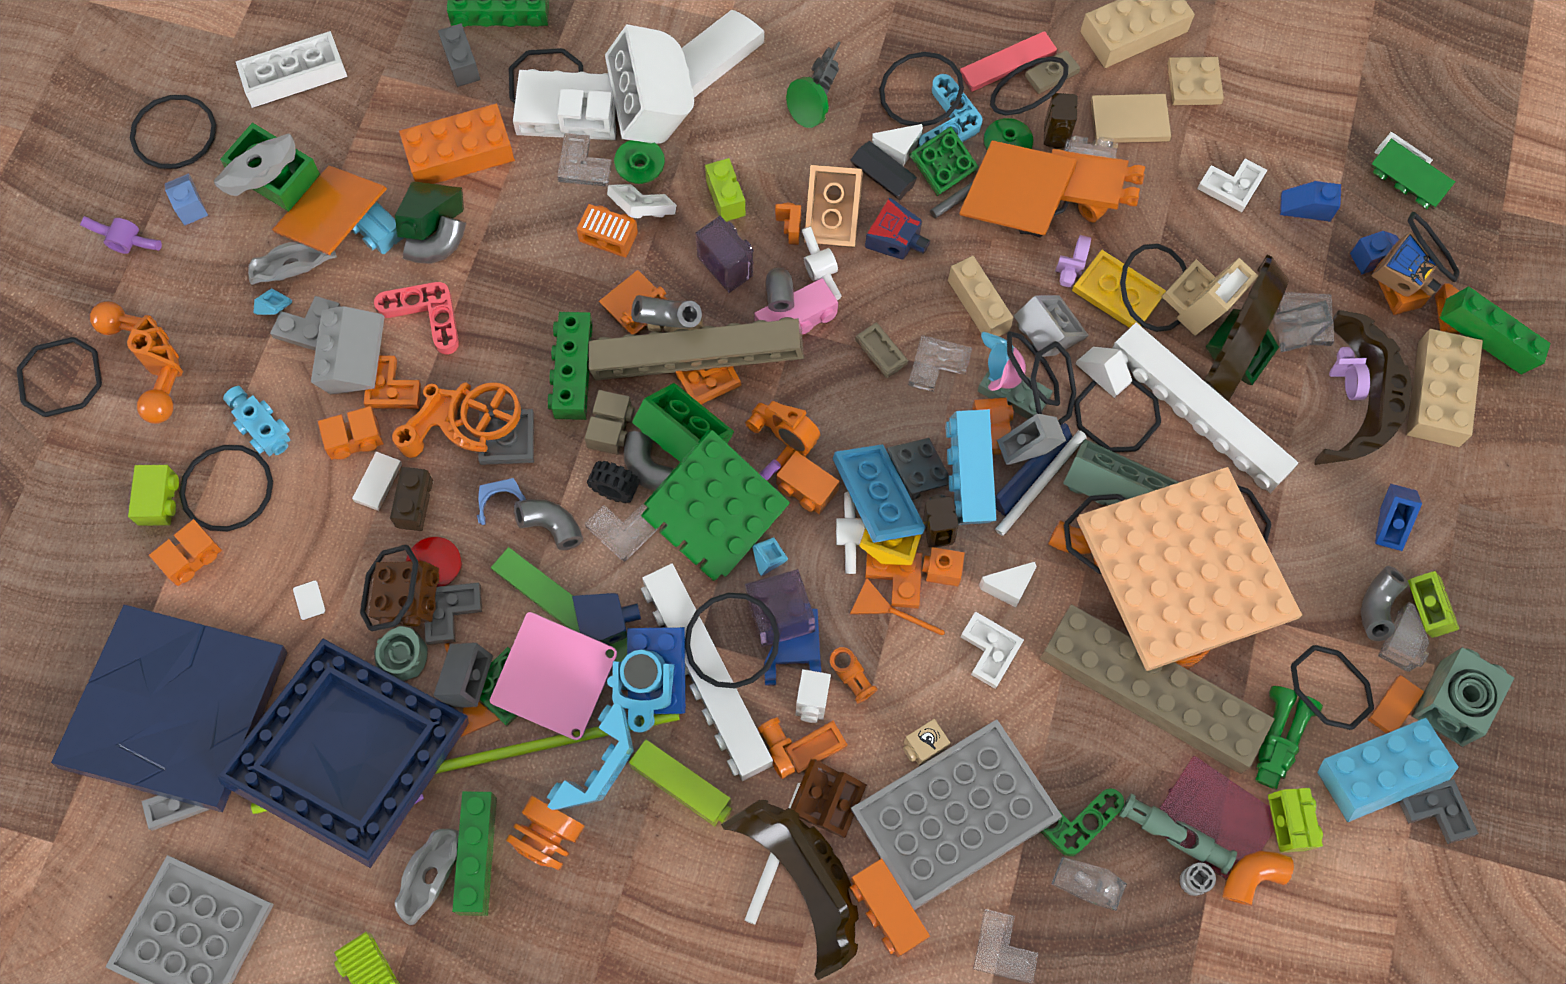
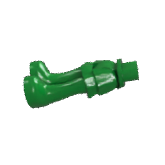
(1278, 753)

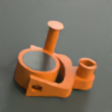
(788, 425)

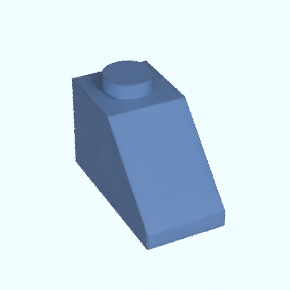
(185, 199)

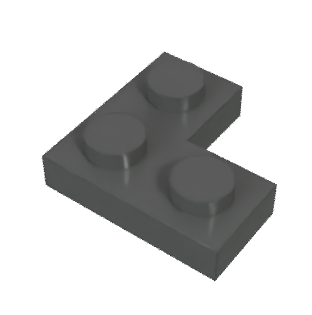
(449, 602)
(1445, 804)

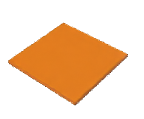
(1018, 187)
(329, 209)

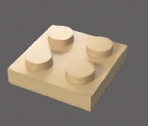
(1195, 81)

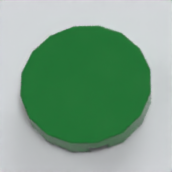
(807, 102)

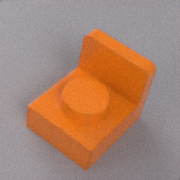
(791, 216)

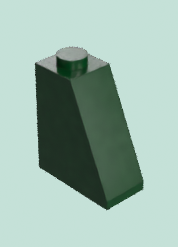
(423, 207)

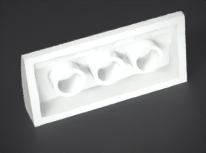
(720, 48)
(291, 69)

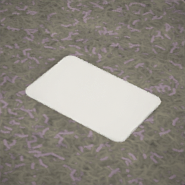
(309, 600)

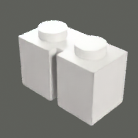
(585, 110)
(812, 696)

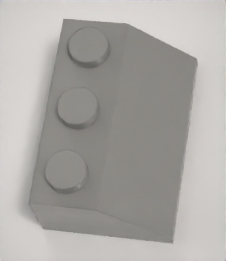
(347, 350)

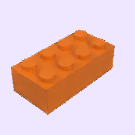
(457, 145)

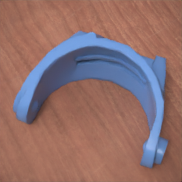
(490, 489)

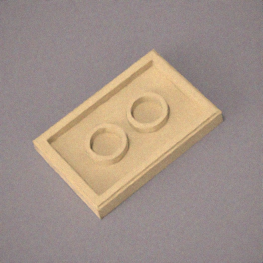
(1131, 117)

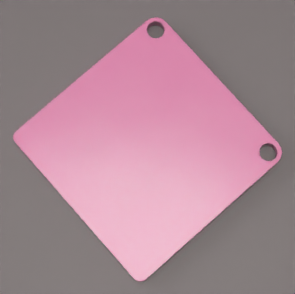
(553, 676)

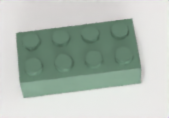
(1019, 397)

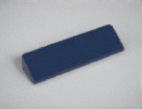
(1026, 476)

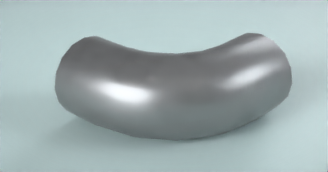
(438, 246)
(779, 290)
(666, 312)
(638, 460)
(552, 517)
(1378, 603)

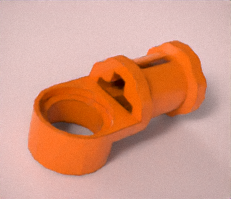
(853, 673)
(777, 742)

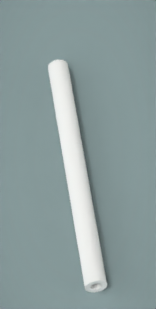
(1040, 483)
(764, 883)

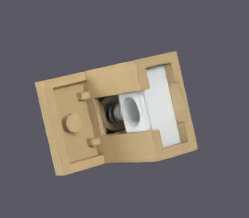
(1203, 297)

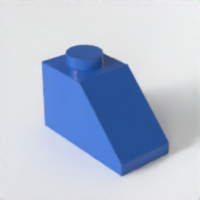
(1311, 201)
(1372, 249)
(1397, 516)

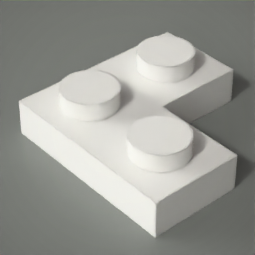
(1232, 190)
(640, 205)
(998, 647)

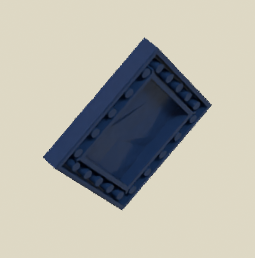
(169, 706)
(344, 752)

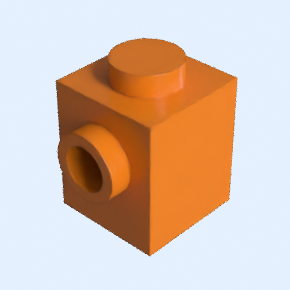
(943, 566)

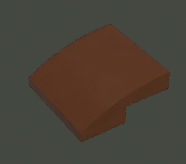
(827, 798)

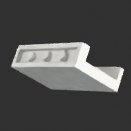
(539, 101)

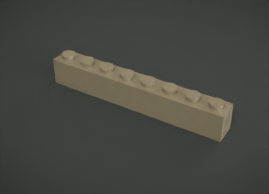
(696, 349)

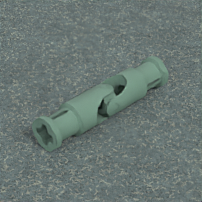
(1159, 823)

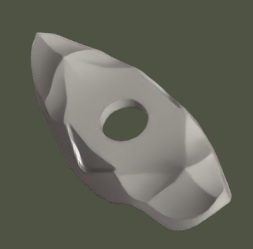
(240, 177)
(276, 264)
(417, 895)

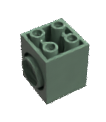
(1463, 696)

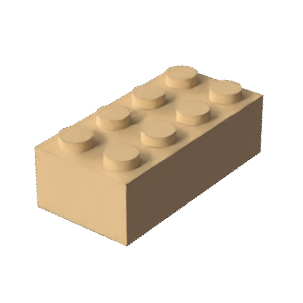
(1133, 27)
(1444, 388)

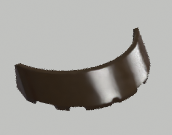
(1248, 329)
(1388, 386)
(816, 873)

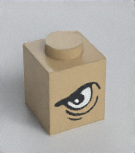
(925, 743)

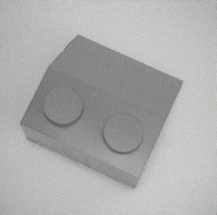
(1049, 320)

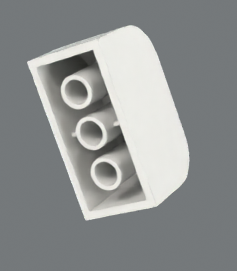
(648, 84)

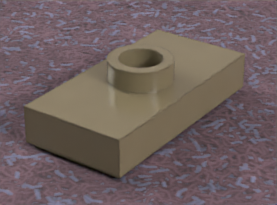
(1049, 73)
(881, 350)

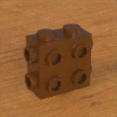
(391, 591)

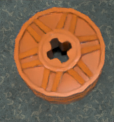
(544, 833)

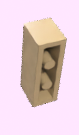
(980, 297)

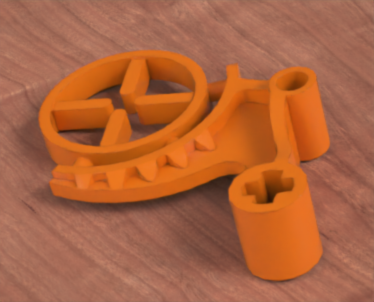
(442, 411)

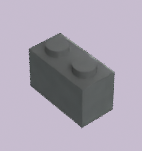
(459, 55)
(463, 675)

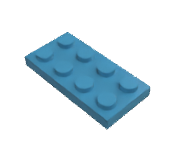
(878, 493)

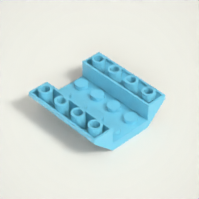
(569, 793)

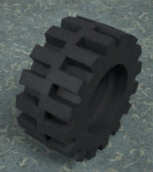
(613, 481)

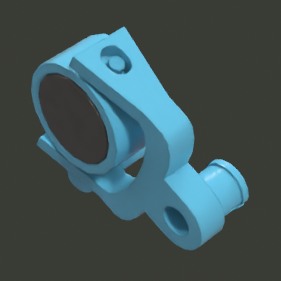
(641, 673)

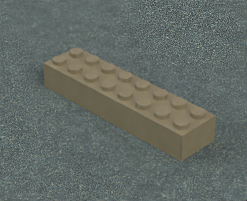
(1163, 696)

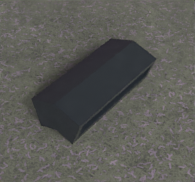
(884, 170)

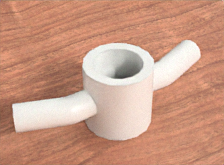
(820, 263)
(849, 533)

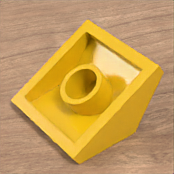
(894, 551)

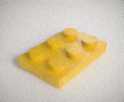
(1102, 288)

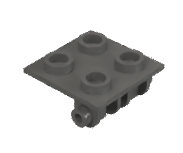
(826, 68)
(919, 466)

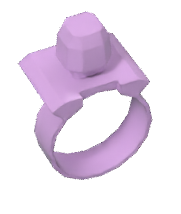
(1072, 267)
(1351, 369)

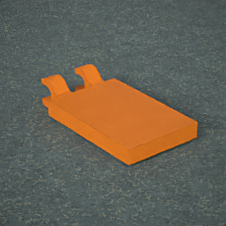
(1101, 181)

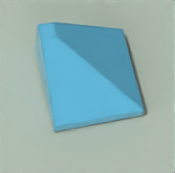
(270, 303)
(768, 555)

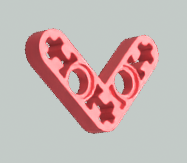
(433, 306)

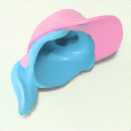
(1000, 366)

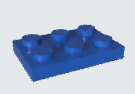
(671, 647)

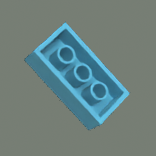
(971, 466)
(1387, 769)

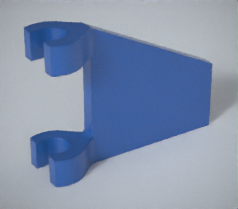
(797, 650)

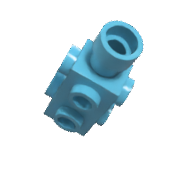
(258, 423)

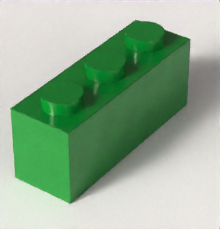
(1412, 175)

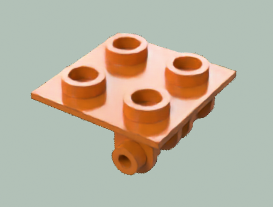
(621, 298)

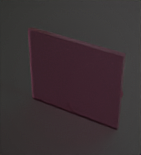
(1219, 810)

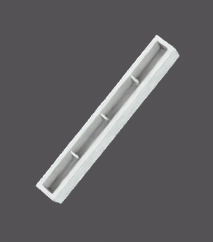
(1205, 409)
(722, 705)

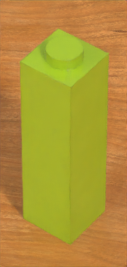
(681, 783)

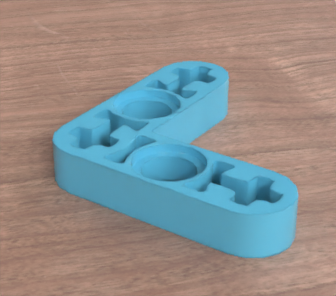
(959, 116)

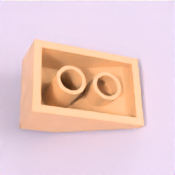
(834, 204)

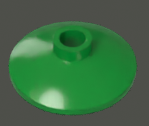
(1007, 126)
(635, 153)

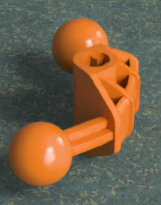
(151, 348)

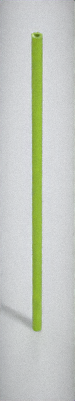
(522, 748)

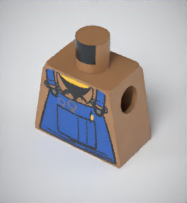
(1407, 268)

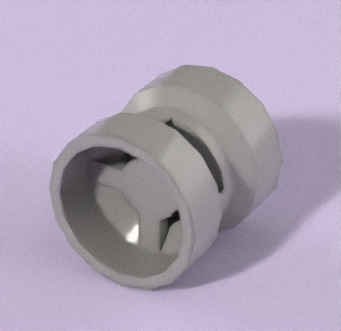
(1192, 882)

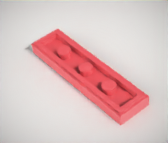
(1007, 60)

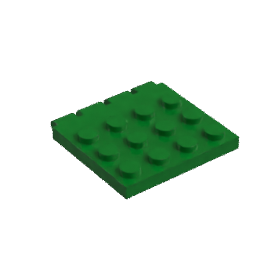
(714, 506)

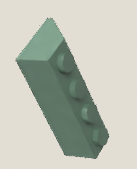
(1106, 472)

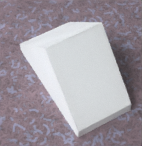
(898, 142)
(1106, 368)
(1008, 584)

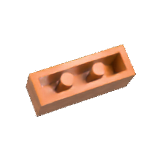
(888, 909)

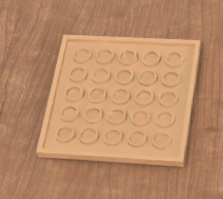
(1188, 568)

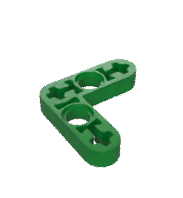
(1065, 827)

